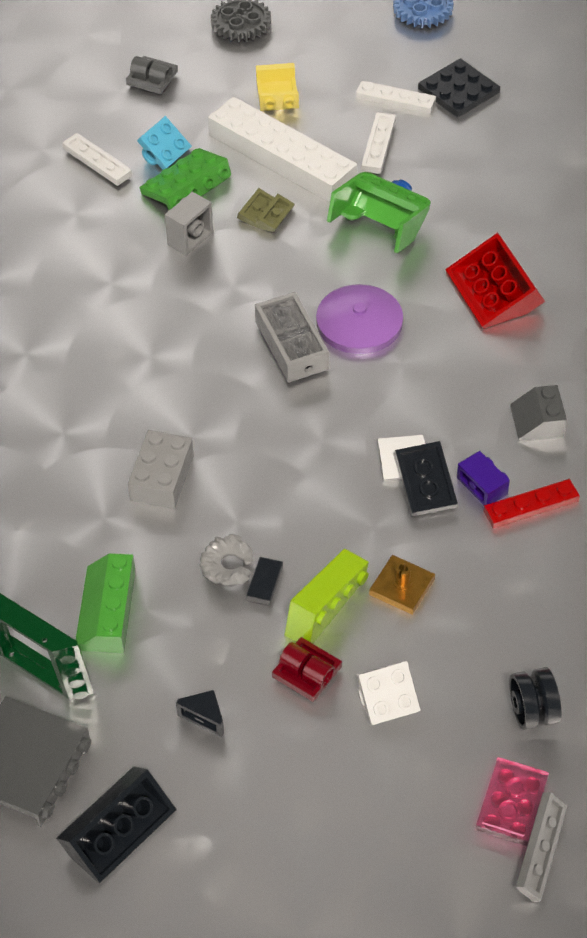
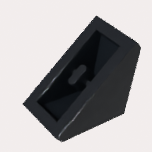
(202, 711)

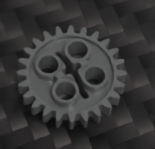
(240, 19)

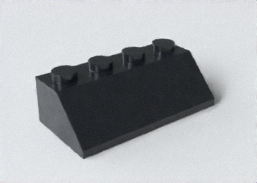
(117, 823)

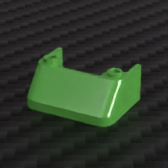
(382, 202)

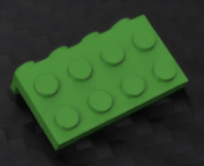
(195, 172)

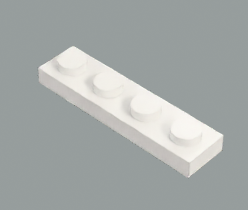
(396, 97)
(378, 143)
(97, 159)

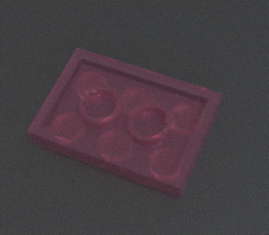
(512, 801)

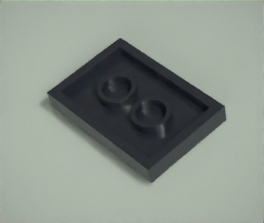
(425, 478)

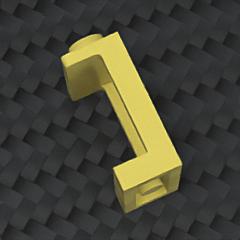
(277, 87)

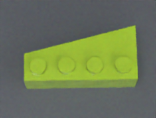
(325, 596)

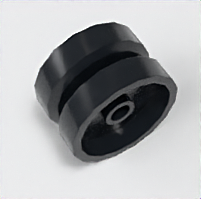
(535, 698)

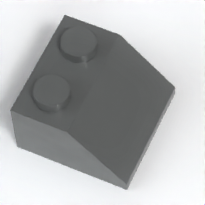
(539, 414)

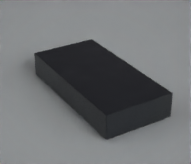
(264, 581)

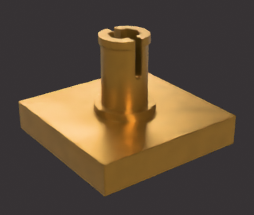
(402, 584)

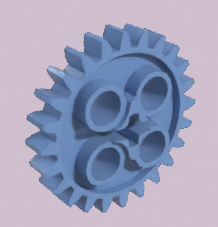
(423, 11)

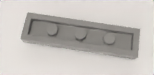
(541, 847)

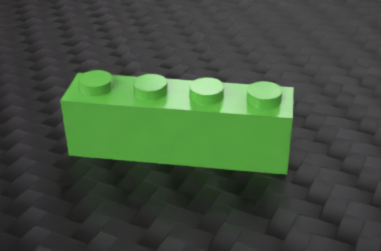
(106, 604)

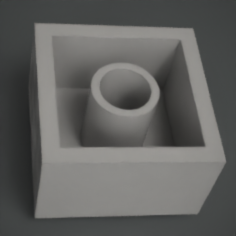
(189, 223)

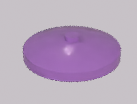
(359, 319)

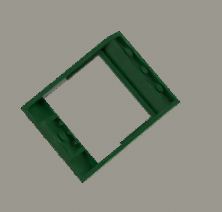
(67, 663)

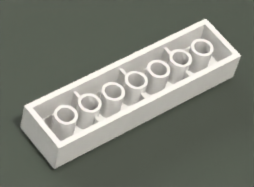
(280, 148)

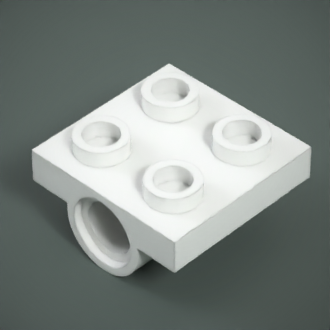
(387, 693)

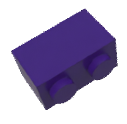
(483, 478)

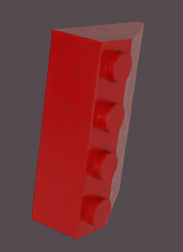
(494, 283)

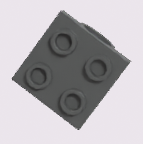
(150, 74)

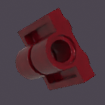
(306, 668)

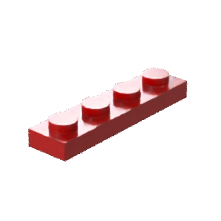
(531, 503)

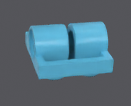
(163, 144)

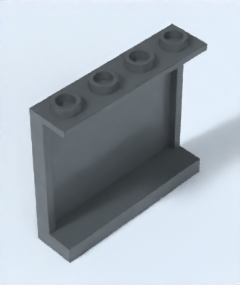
(37, 757)

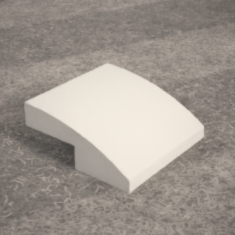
(386, 450)

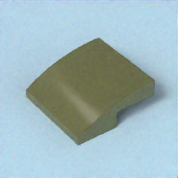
(265, 210)

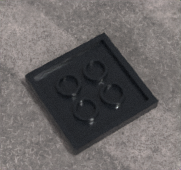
(459, 87)

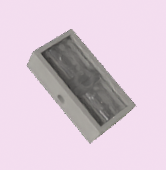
(292, 337)

